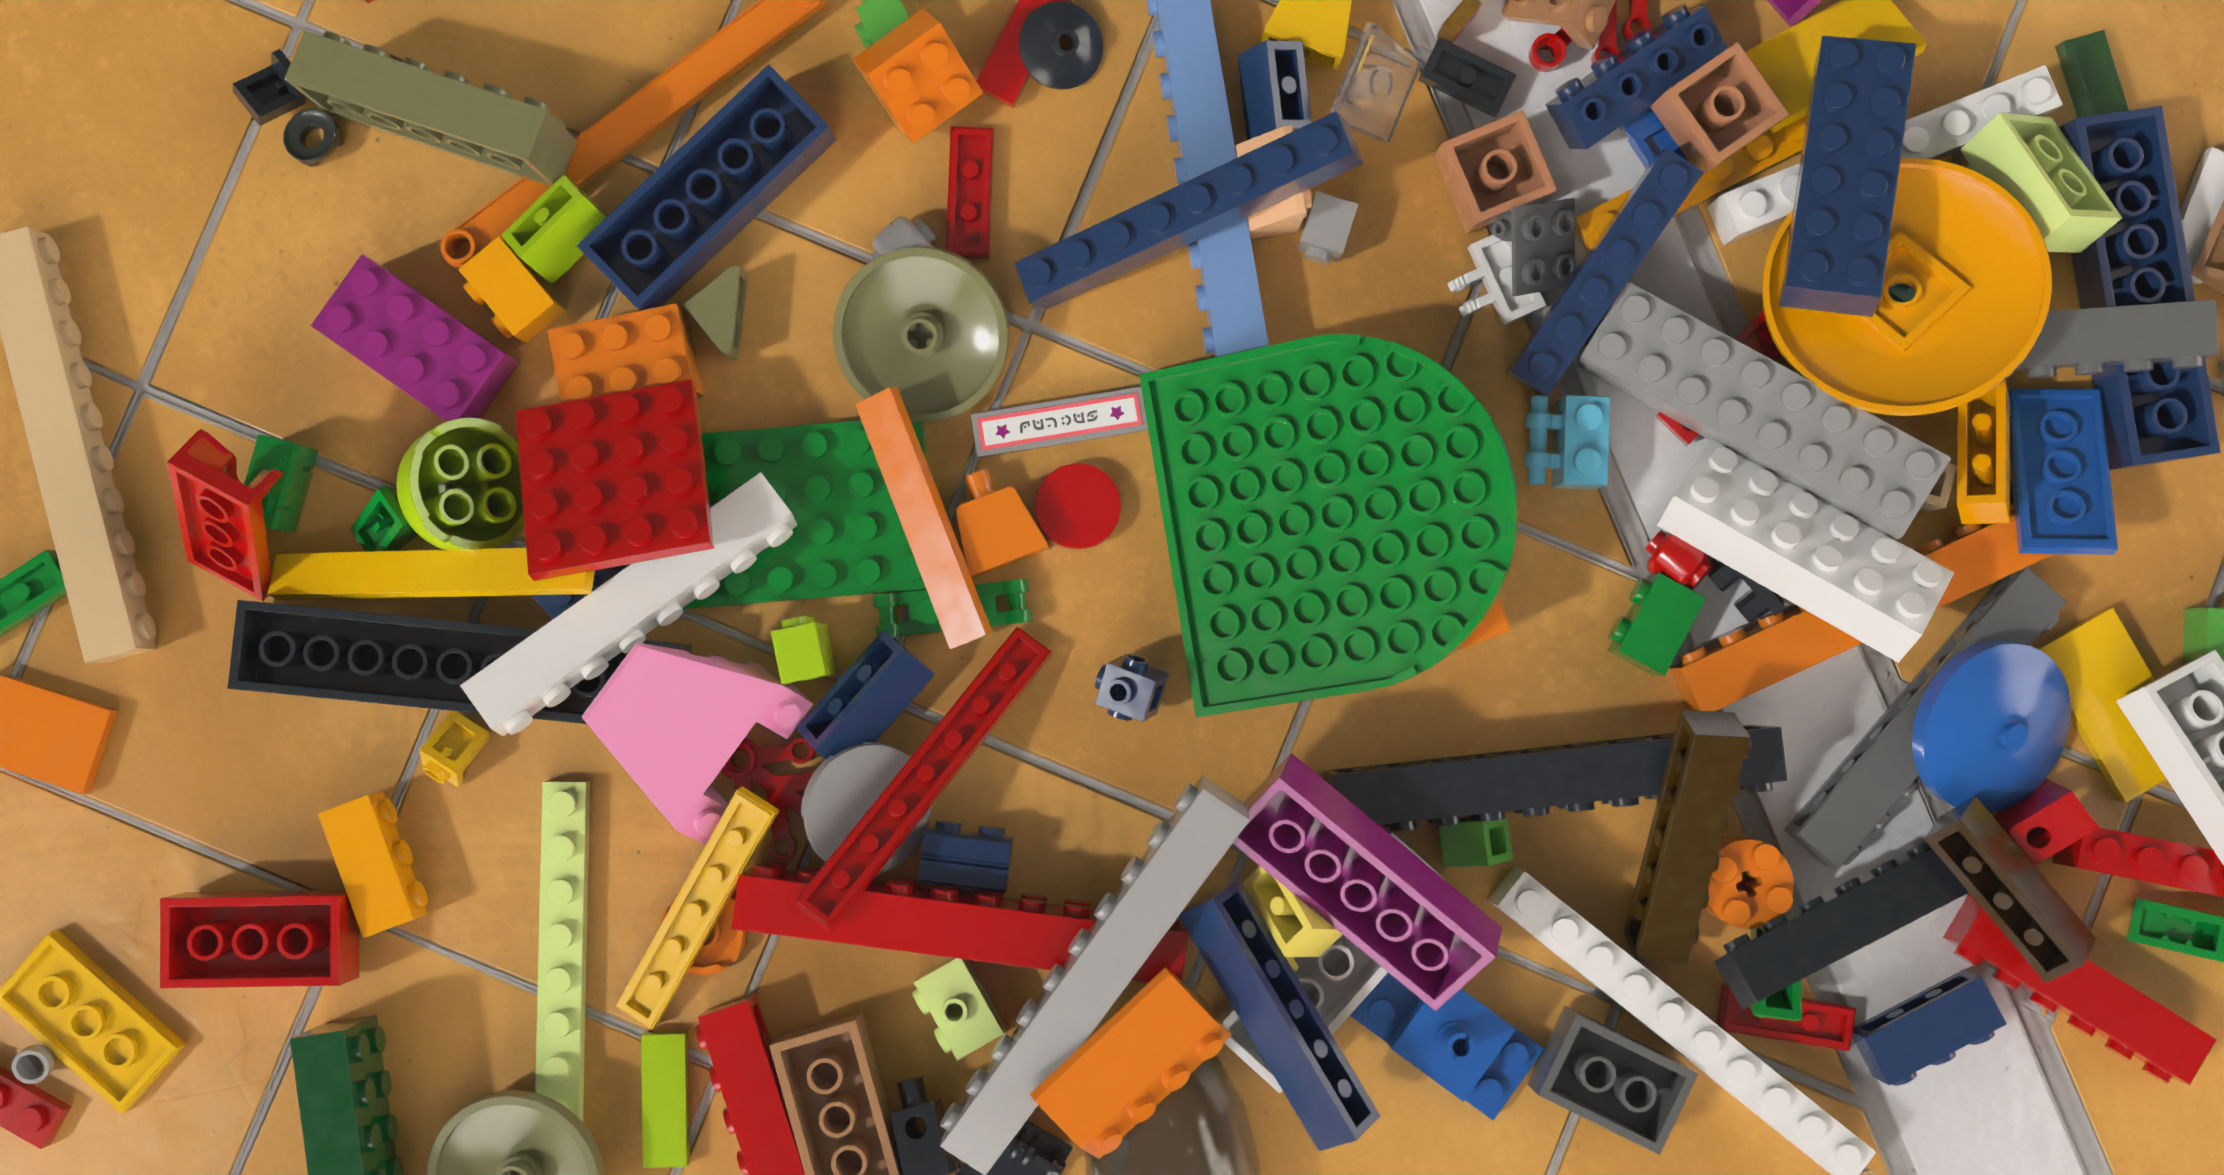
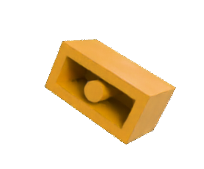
(511, 291)

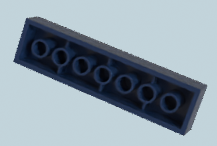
(2140, 262)

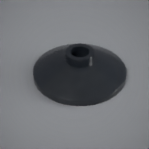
(1041, 50)

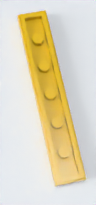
(697, 907)

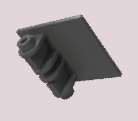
(1541, 244)

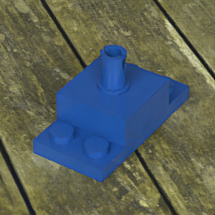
(1457, 1045)

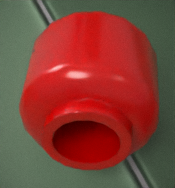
(1677, 560)

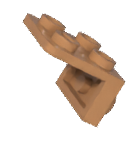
(1578, 18)

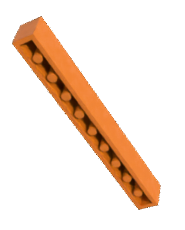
(1801, 640)

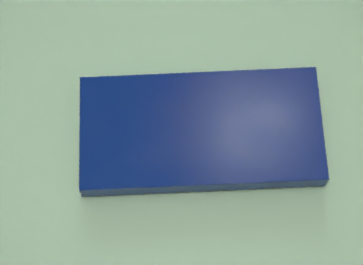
(2061, 472)

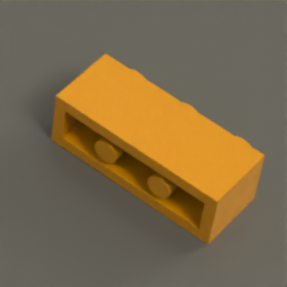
(1984, 458)
(374, 863)

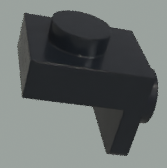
(267, 92)

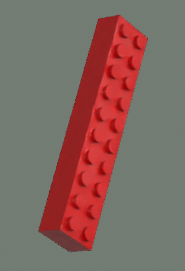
(936, 921)

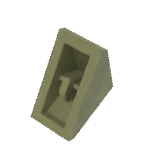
(721, 310)

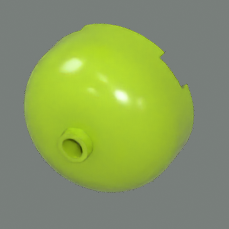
(483, 480)

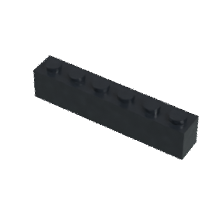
(1837, 927)

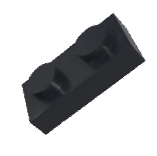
(1467, 77)

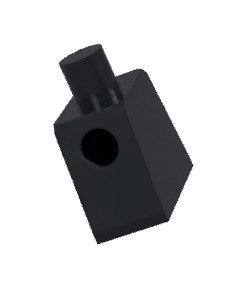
(917, 1151)

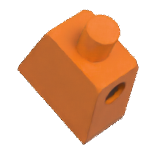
(995, 526)

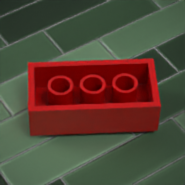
(258, 939)

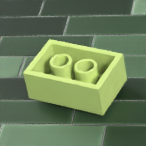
(2045, 176)

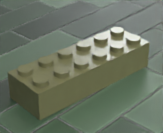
(432, 107)

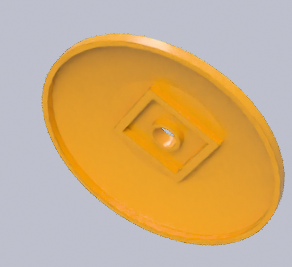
(1975, 308)

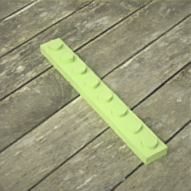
(563, 942)

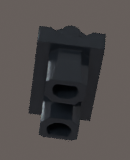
(1753, 603)

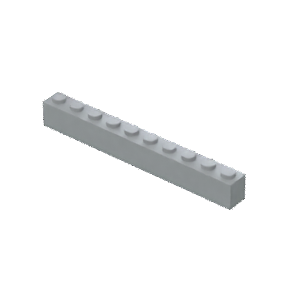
(1095, 972)

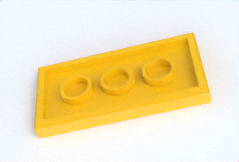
(1790, 56)
(2099, 669)
(89, 1021)

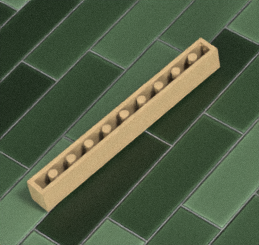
(70, 451)

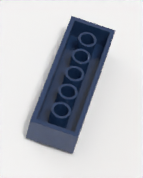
(1848, 176)
(708, 191)

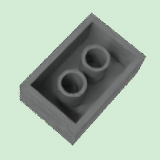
(1612, 1080)

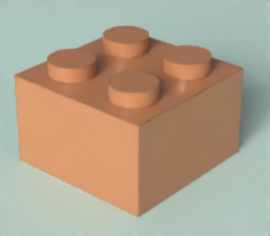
(1719, 109)
(1494, 171)

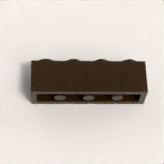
(2011, 890)

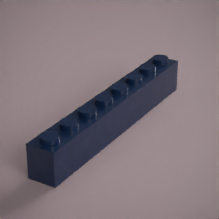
(1190, 211)

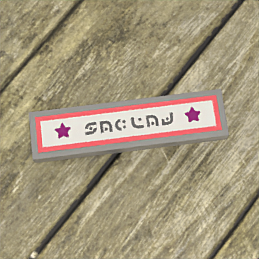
(1059, 422)

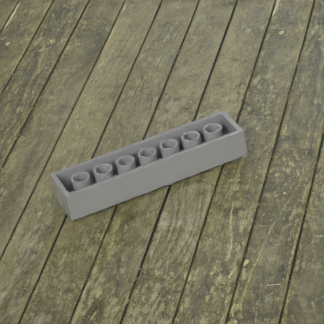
(1762, 411)

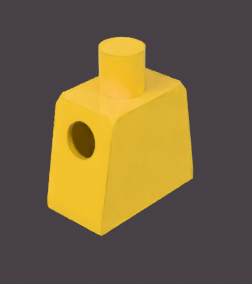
(1316, 23)

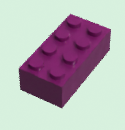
(414, 342)

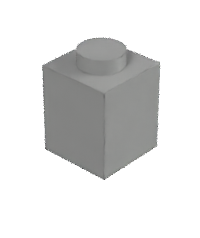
(1327, 228)

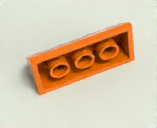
(1131, 1064)

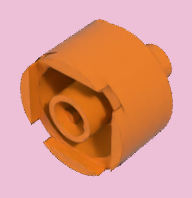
(1764, 893)

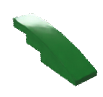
(2177, 929)

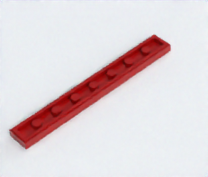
(922, 779)

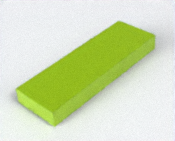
(665, 1099)

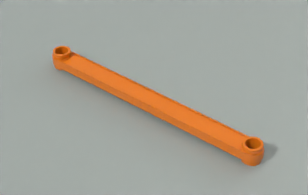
(642, 114)

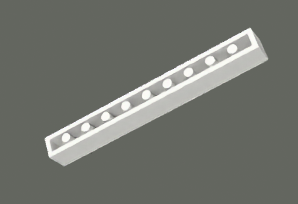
(1680, 1025)

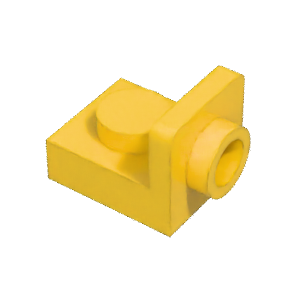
(452, 748)

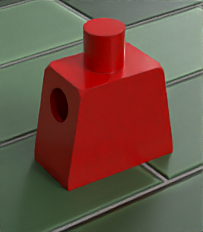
(2046, 821)

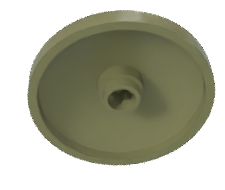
(922, 326)
(515, 1136)

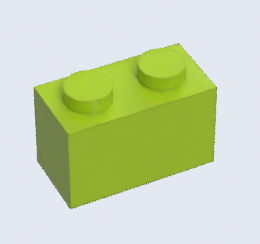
(552, 229)
(803, 650)

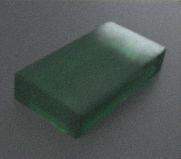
(2091, 75)

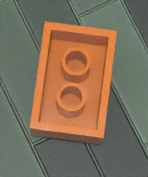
(624, 353)

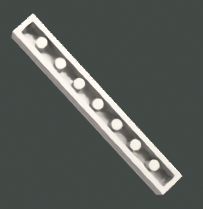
(1925, 136)
(625, 610)

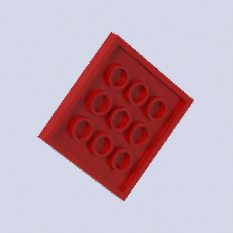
(613, 480)

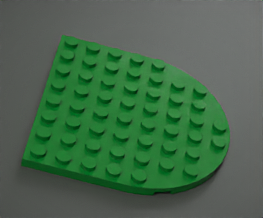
(1326, 516)

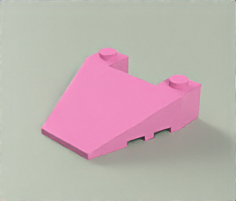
(680, 720)

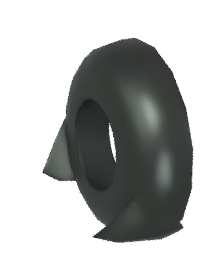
(299, 128)

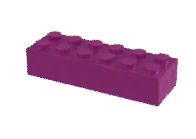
(1366, 883)

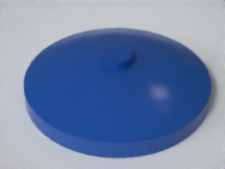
(1991, 725)

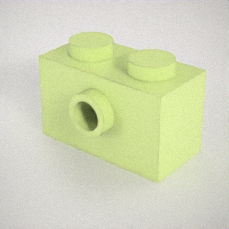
(958, 1006)

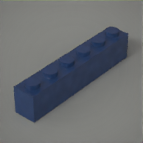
(1604, 272)
(1279, 1016)

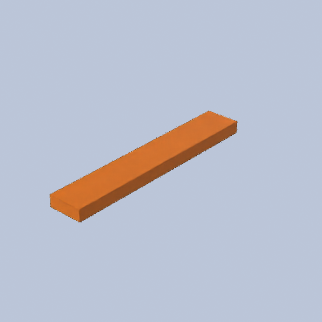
(923, 517)

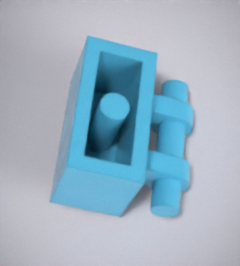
(1578, 442)

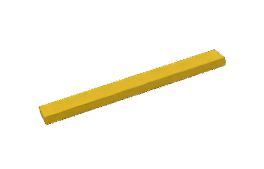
(415, 575)

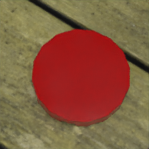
(1078, 506)

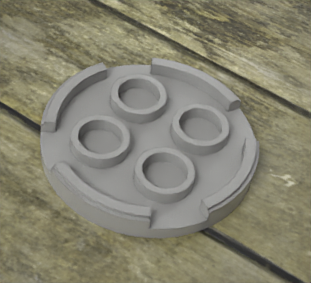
(845, 790)

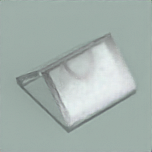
(1376, 84)

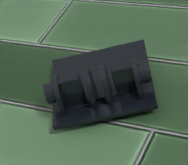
(1029, 1153)

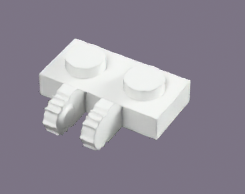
(1494, 267)

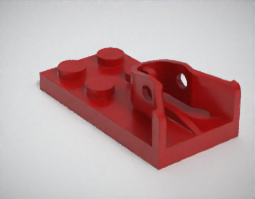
(221, 515)

